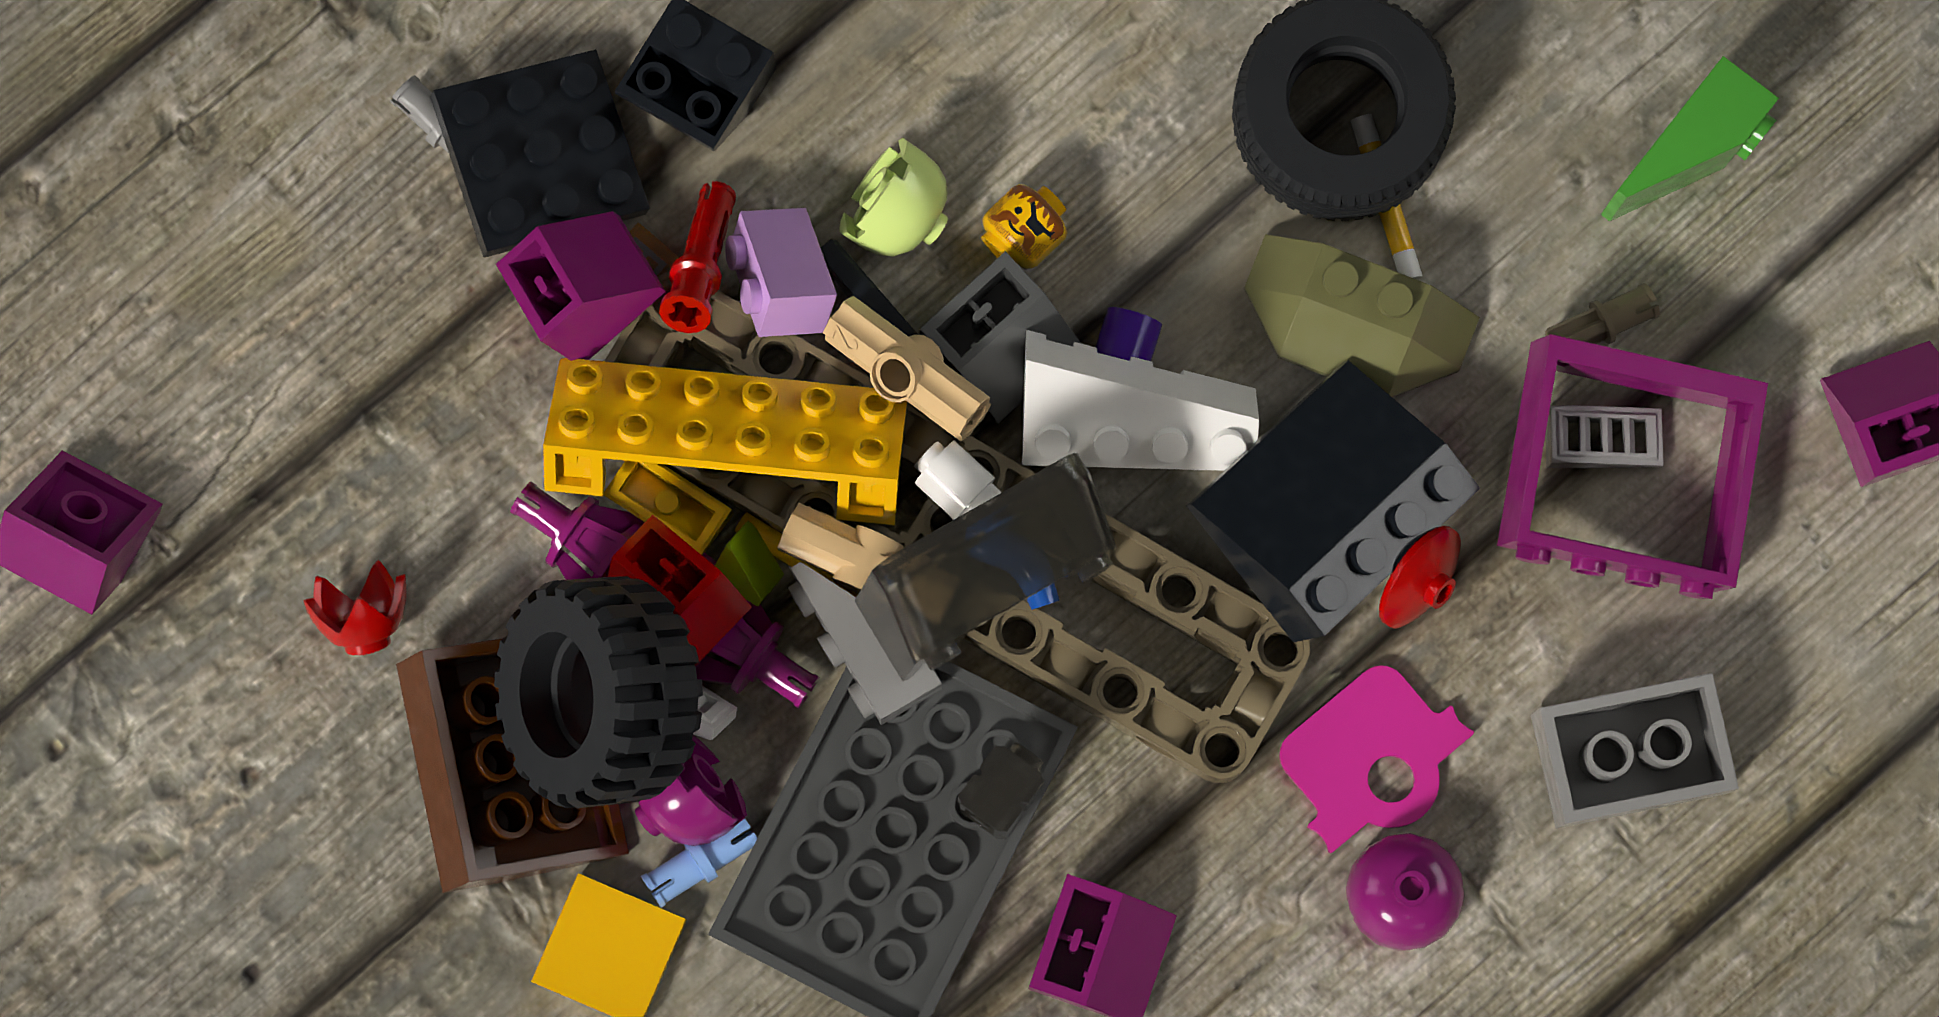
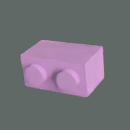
(781, 272)

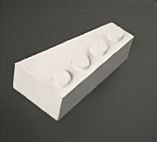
(1129, 412)

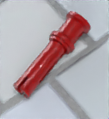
(696, 272)

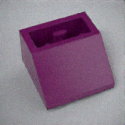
(580, 282)
(1888, 412)
(1102, 950)

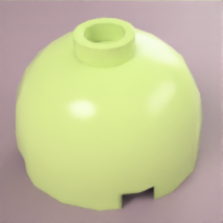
(898, 203)

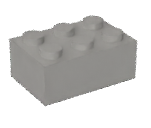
(1634, 750)

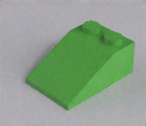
(1717, 122)

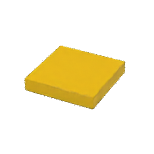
(608, 949)

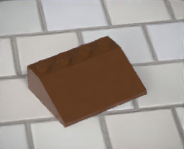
(478, 807)

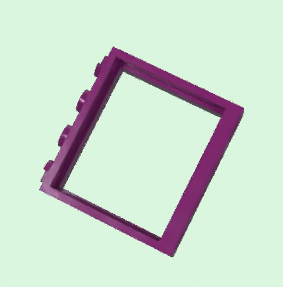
(1744, 408)

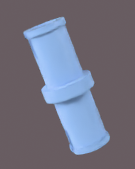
(698, 864)

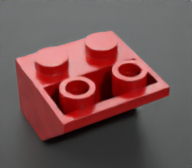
(686, 578)

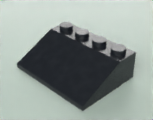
(1331, 501)

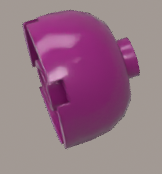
(696, 804)
(1405, 892)

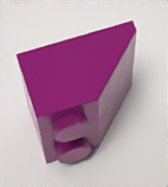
(75, 531)

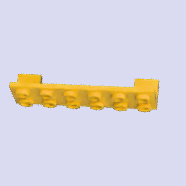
(724, 425)

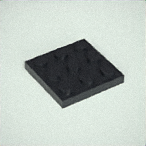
(538, 149)

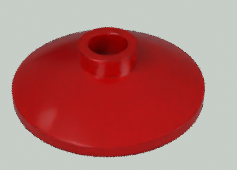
(1421, 578)

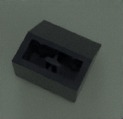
(697, 74)

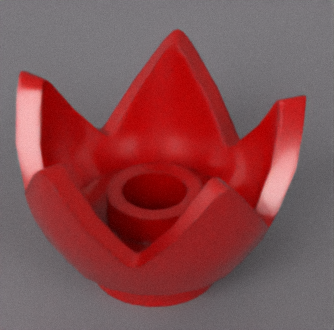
(362, 623)

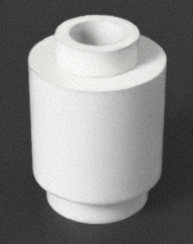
(954, 479)

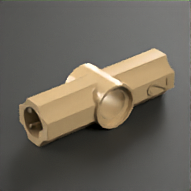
(928, 381)
(835, 546)

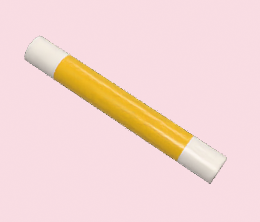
(1392, 220)

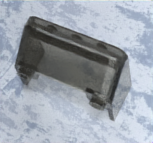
(986, 564)

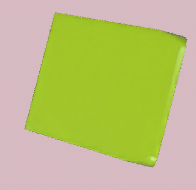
(750, 565)

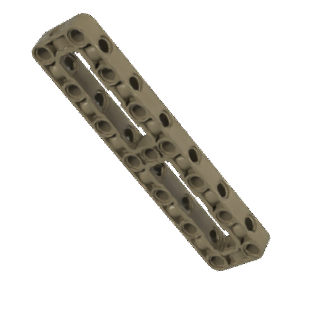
(1216, 618)

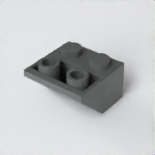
(986, 331)

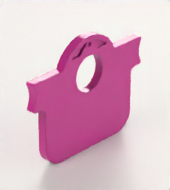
(1341, 741)

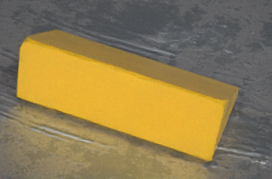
(676, 502)

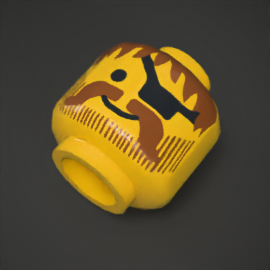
(1025, 225)

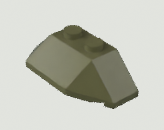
(1340, 308)

